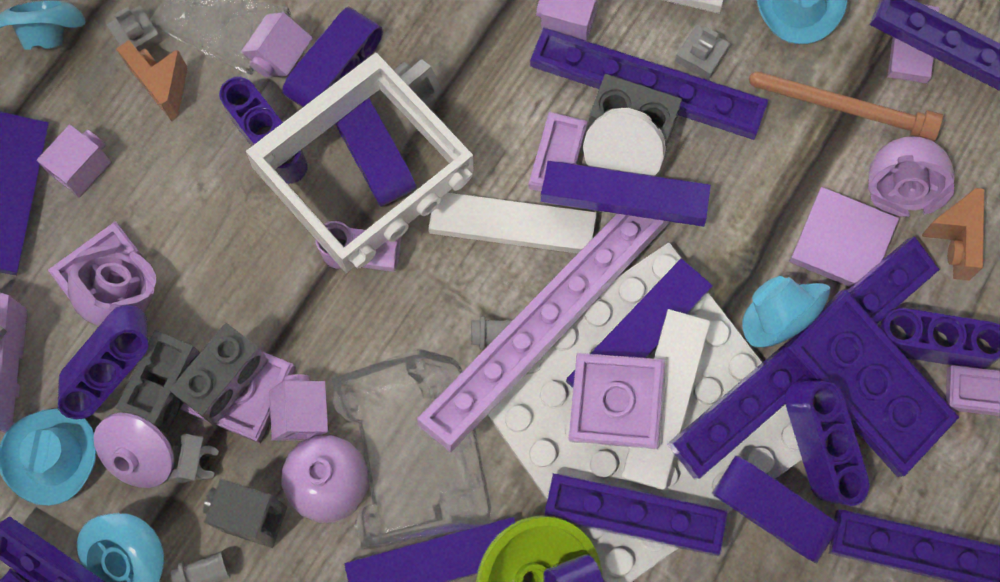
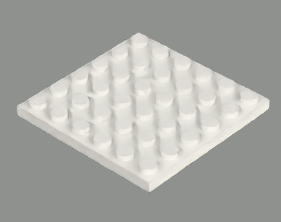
(538, 415)

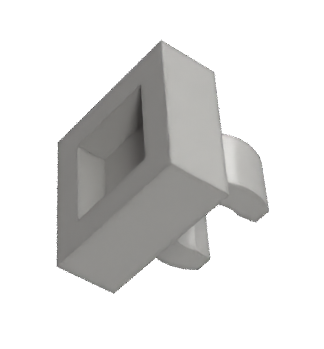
(136, 27)
(702, 51)
(420, 80)
(187, 453)

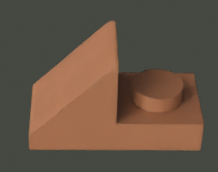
(161, 79)
(965, 229)

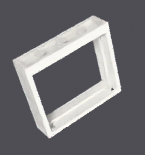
(327, 110)

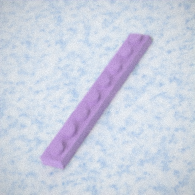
(536, 329)

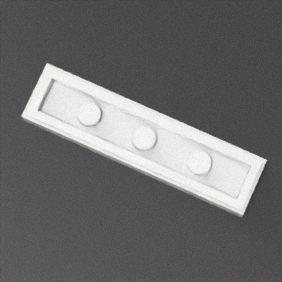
(512, 223)
(681, 348)

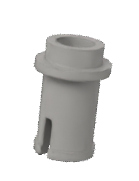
(485, 331)
(206, 570)

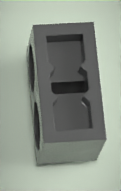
(620, 93)
(219, 374)
(154, 375)
(244, 512)

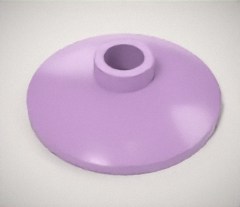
(133, 450)

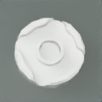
(625, 143)

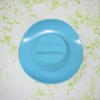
(802, 19)
(41, 22)
(782, 310)
(47, 457)
(120, 549)

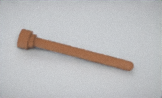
(919, 125)

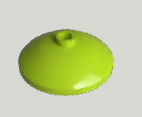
(533, 547)

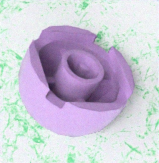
(911, 176)
(108, 280)
(325, 478)

